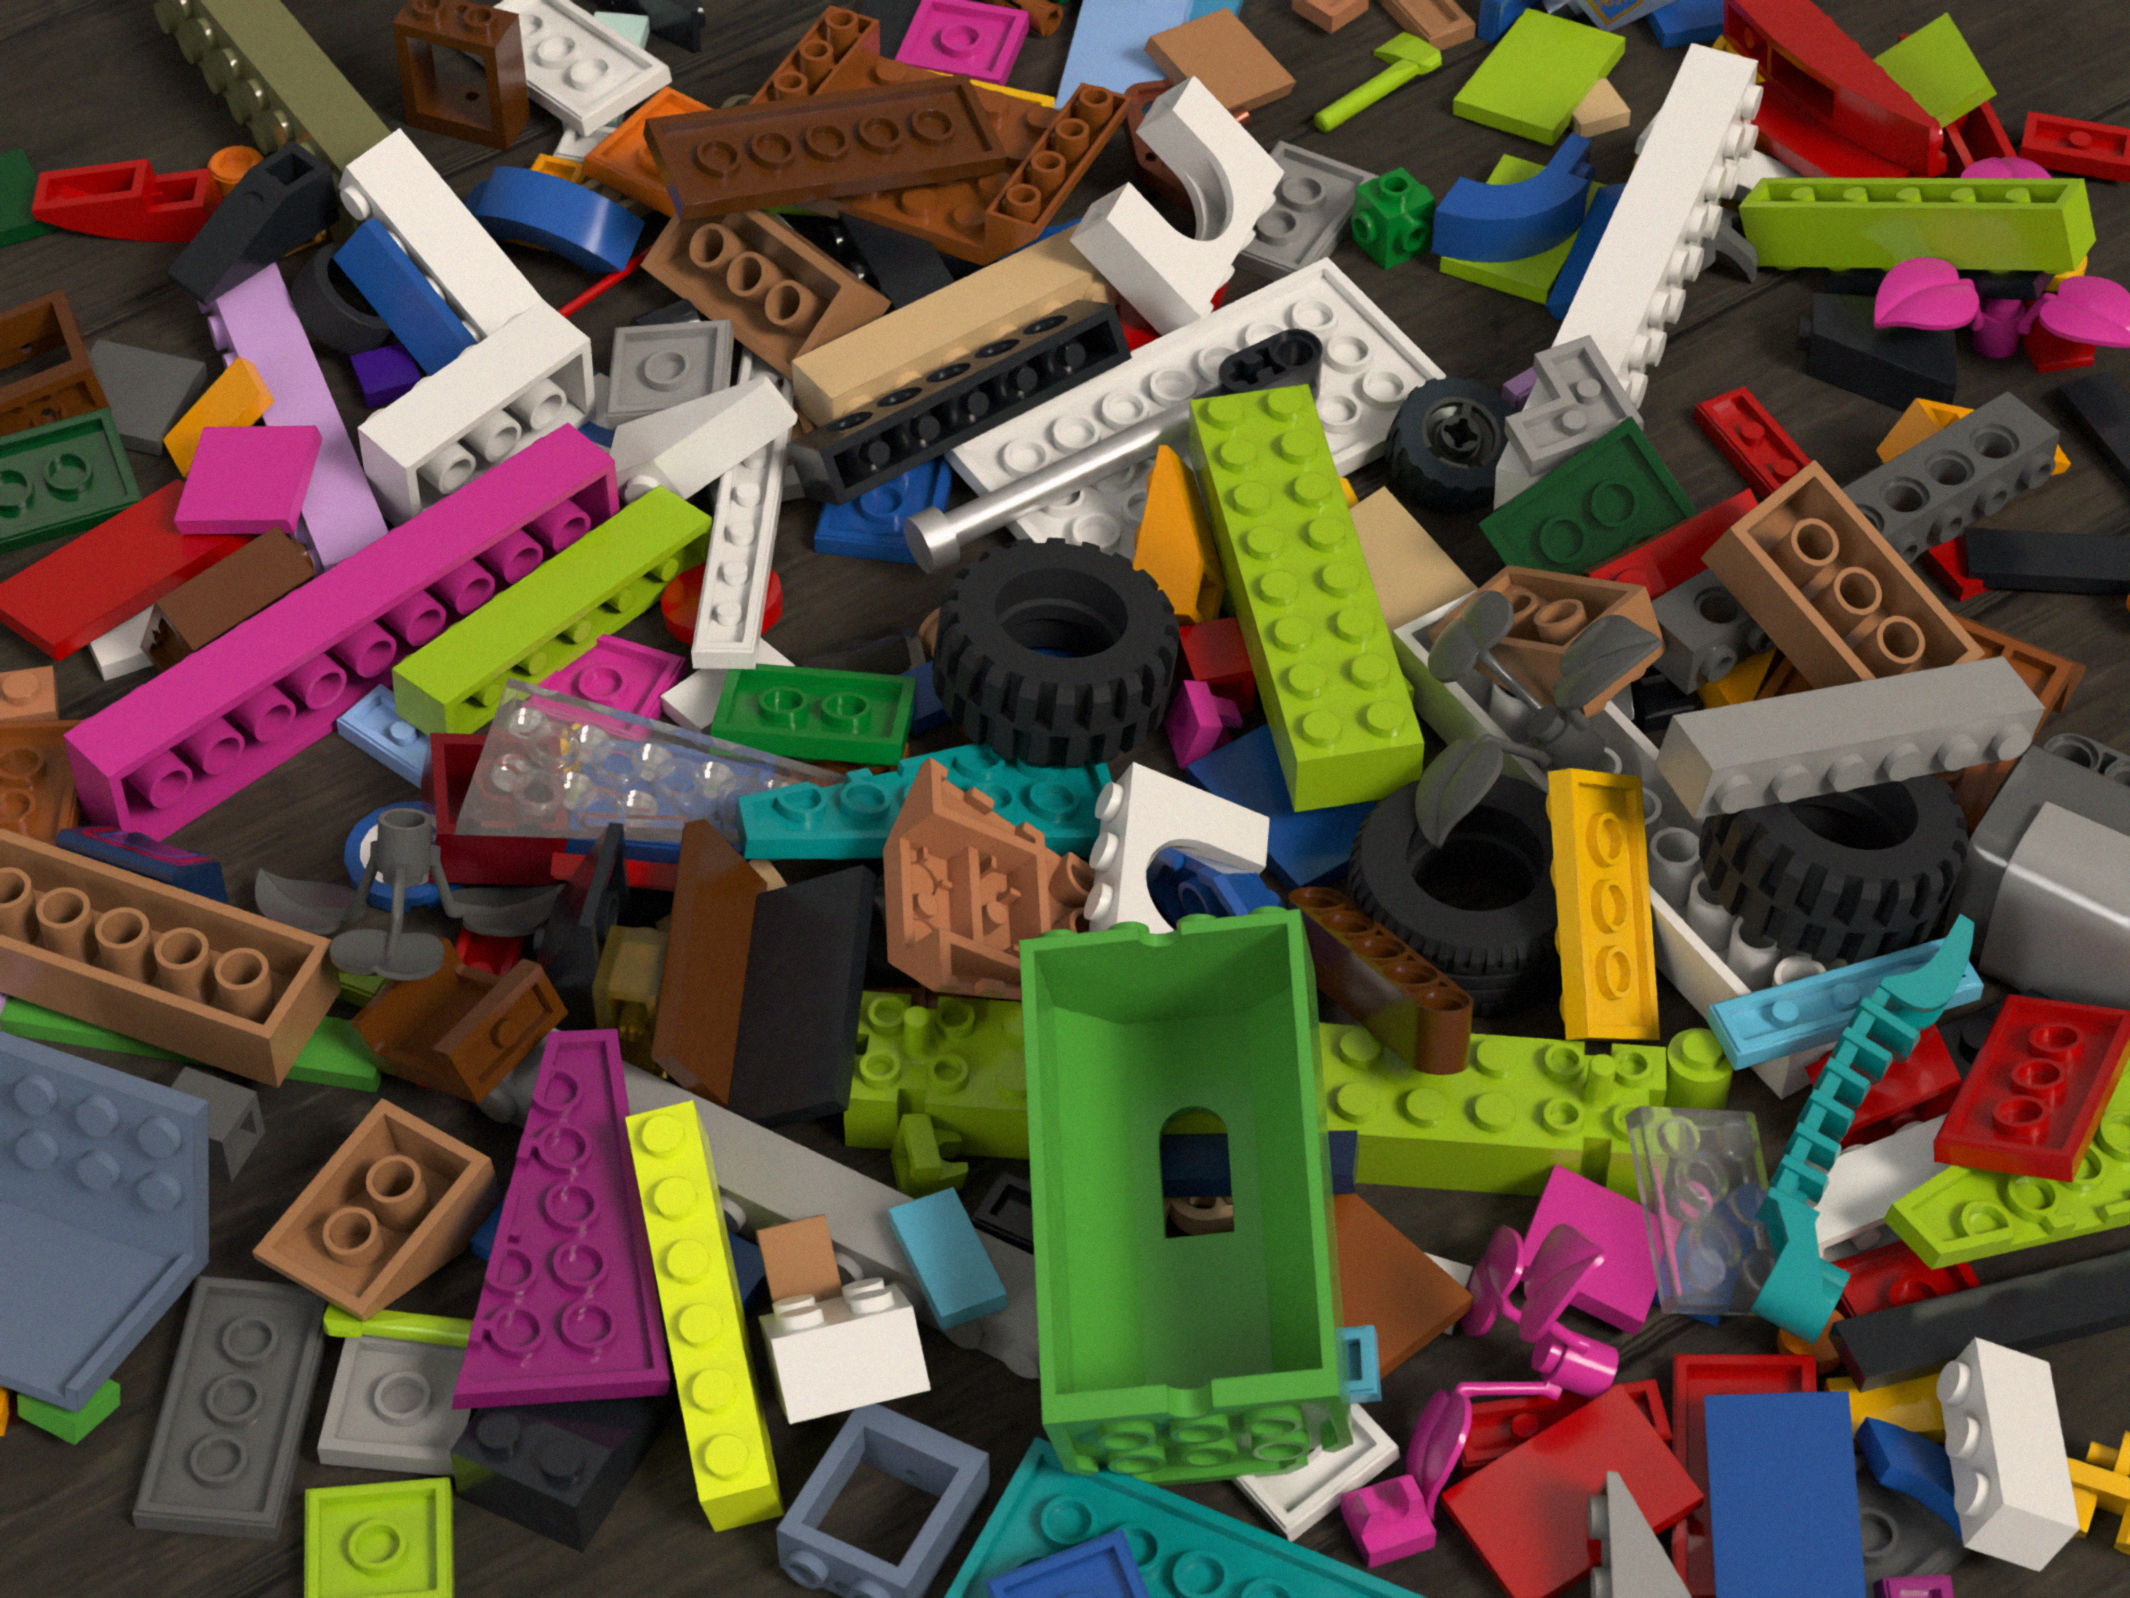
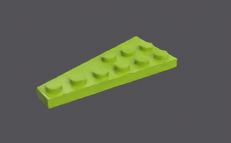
(1989, 1213)

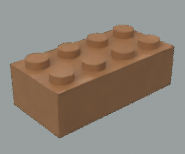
(1834, 588)

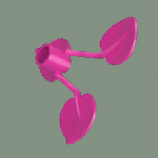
(1931, 297)
(1560, 1355)

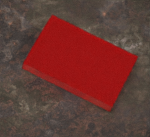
(1531, 1504)

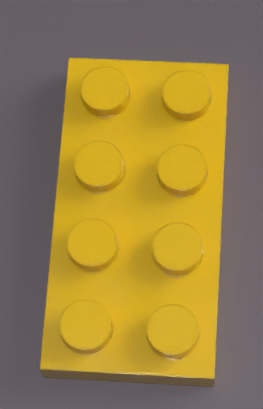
(1602, 906)

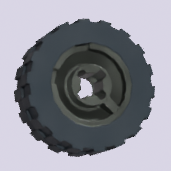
(1423, 443)

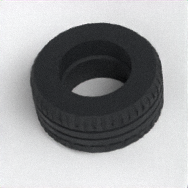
(1497, 955)

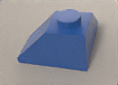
(1198, 885)

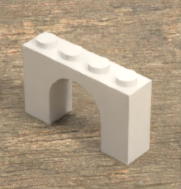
(1229, 186)
(1157, 812)

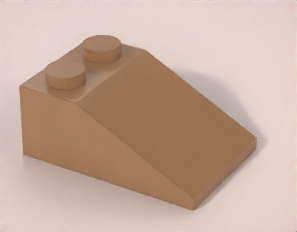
(1548, 617)
(382, 1213)

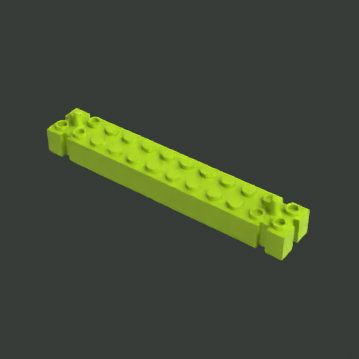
(1474, 1130)

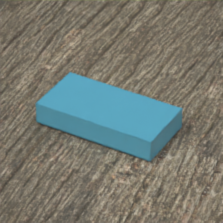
(947, 1258)

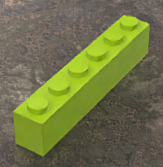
(1889, 220)
(551, 614)

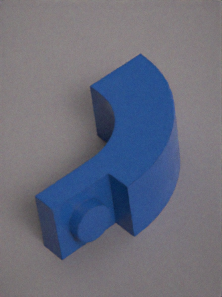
(557, 217)
(1520, 218)

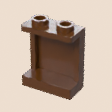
(459, 1025)

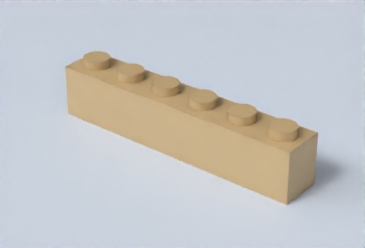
(945, 327)

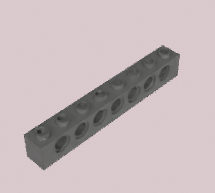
(1911, 502)

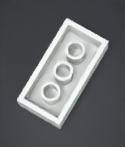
(478, 412)

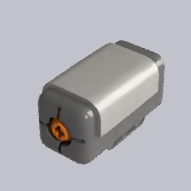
(2054, 876)

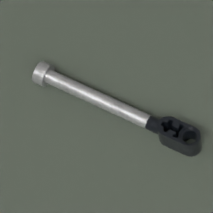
(1276, 362)

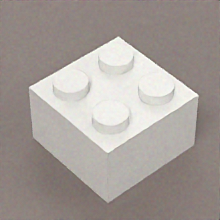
(843, 1350)

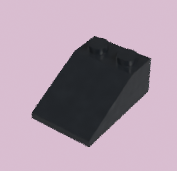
(580, 923)
(559, 1461)

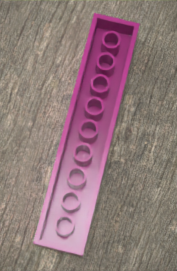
(325, 646)

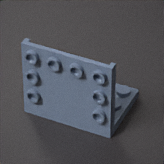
(94, 1216)

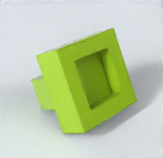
(919, 1156)

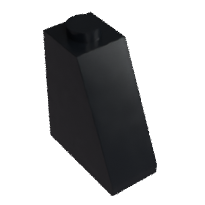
(1878, 364)

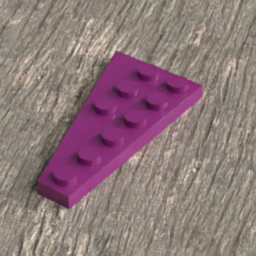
(571, 1265)

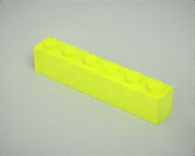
(704, 1318)

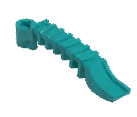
(1883, 1029)

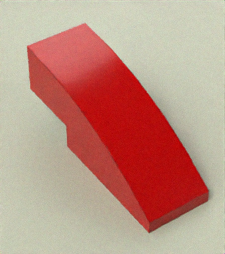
(127, 201)

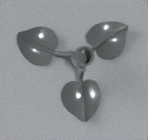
(1559, 735)
(403, 857)

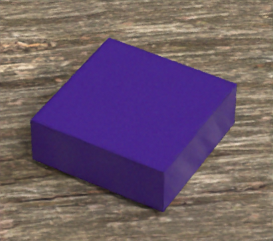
(384, 374)

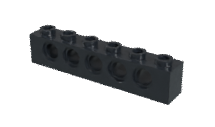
(958, 401)

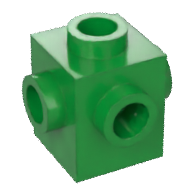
(1393, 218)

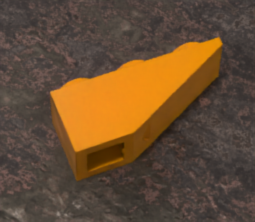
(1177, 542)

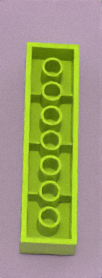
(1304, 598)

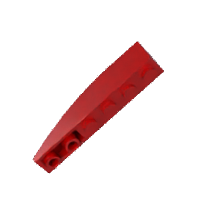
(1833, 79)

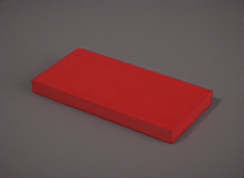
(1816, 149)
(109, 575)
(2037, 1089)
(1717, 1375)

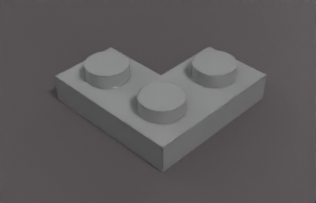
(1582, 408)

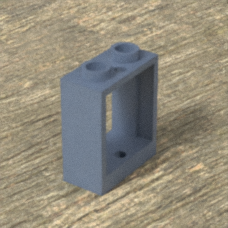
(910, 1454)

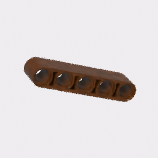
(1385, 983)

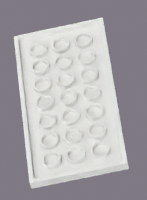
(1363, 383)

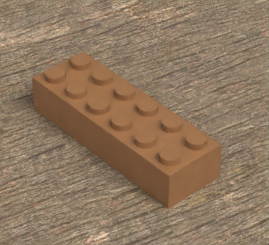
(159, 961)

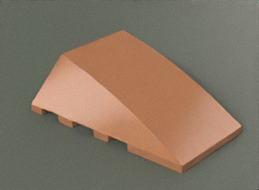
(971, 888)

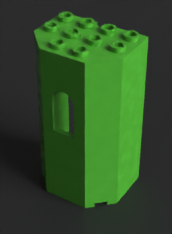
(1198, 1346)

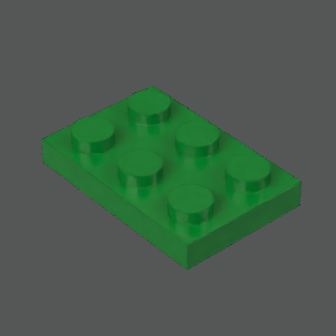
(817, 713)

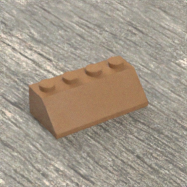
(764, 279)

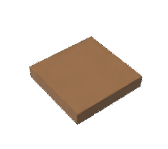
(1222, 59)

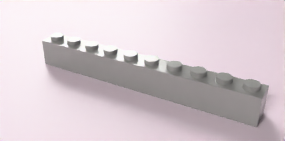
(778, 1181)

